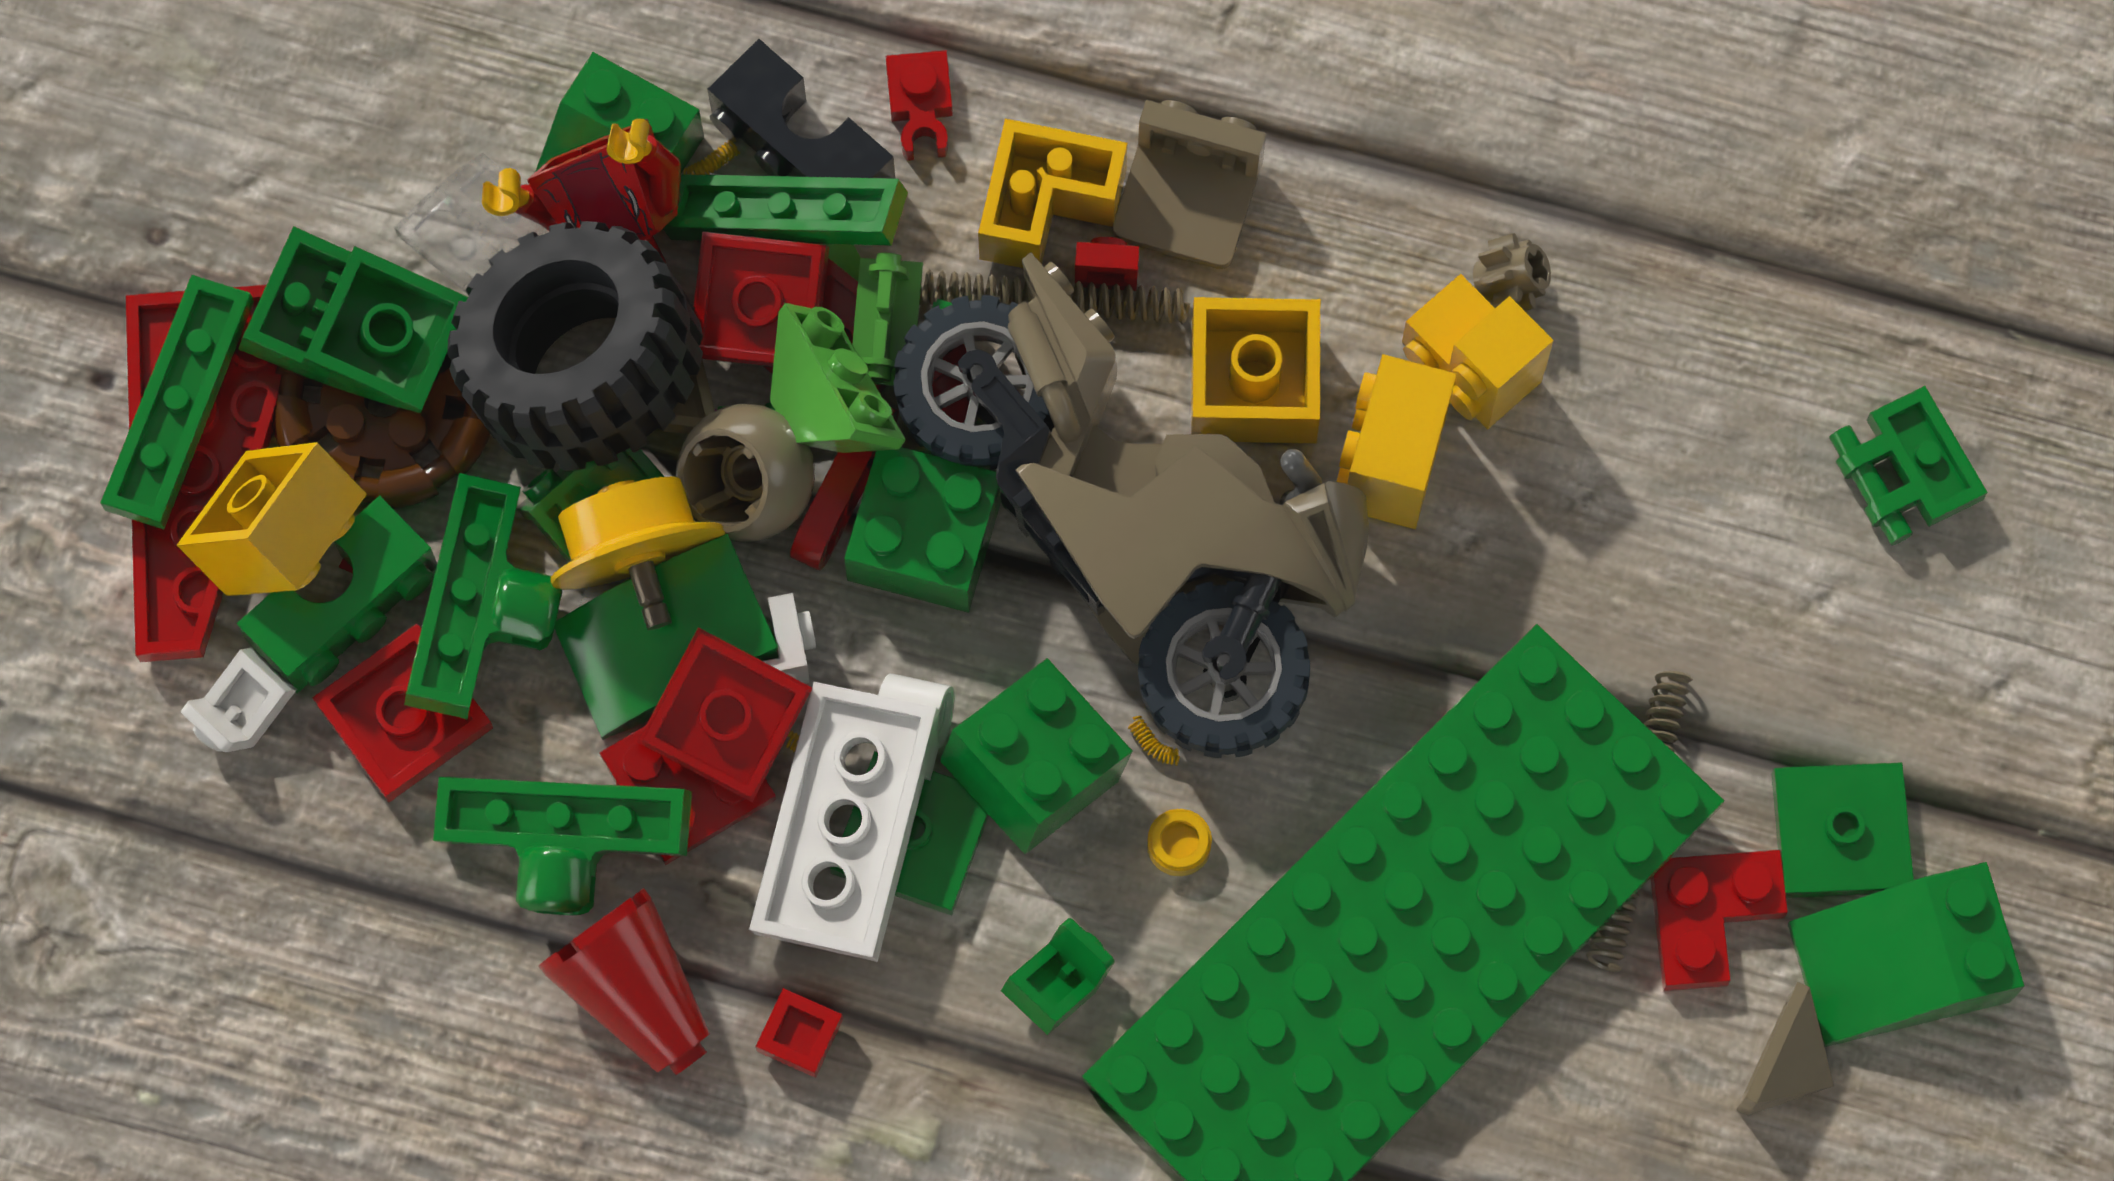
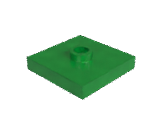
(1842, 829)
(940, 843)

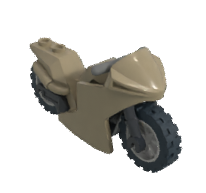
(1141, 531)

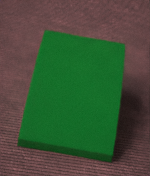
(353, 322)
(629, 667)

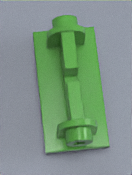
(885, 311)

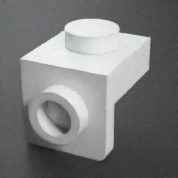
(792, 635)
(239, 703)

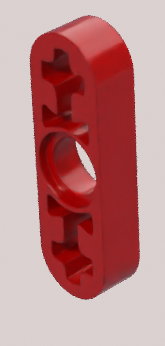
(833, 507)

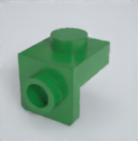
(1059, 976)

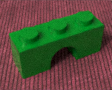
(307, 637)

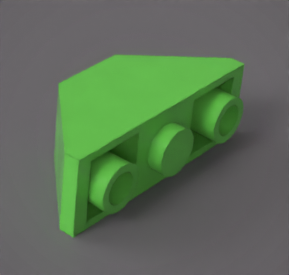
(827, 386)

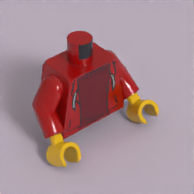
(612, 180)

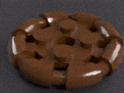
(383, 440)

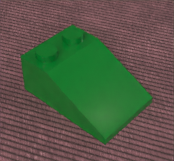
(1907, 955)

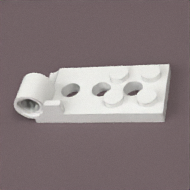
(907, 727)

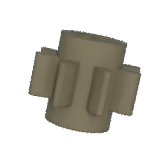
(1512, 271)

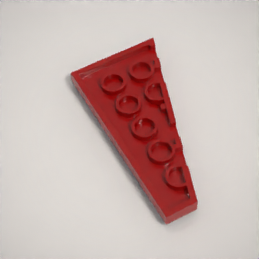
(171, 594)

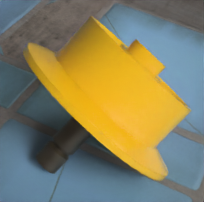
(626, 535)

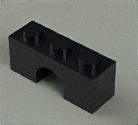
(756, 103)

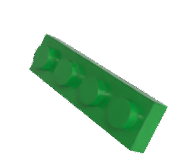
(790, 208)
(177, 402)

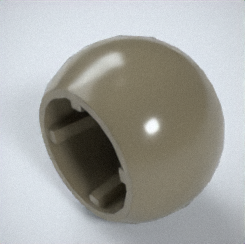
(723, 474)

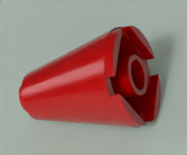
(633, 985)

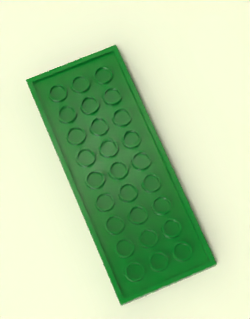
(1408, 931)

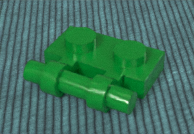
(1924, 456)

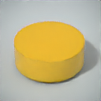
(1179, 842)

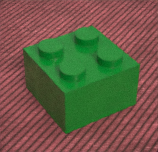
(923, 527)
(1035, 755)

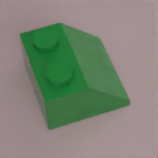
(612, 95)

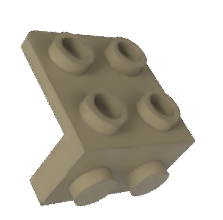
(1190, 184)

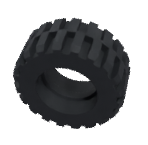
(537, 297)

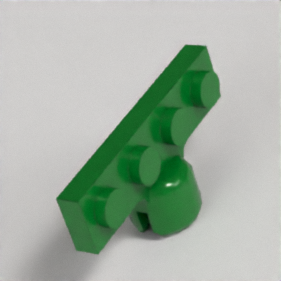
(477, 599)
(561, 831)

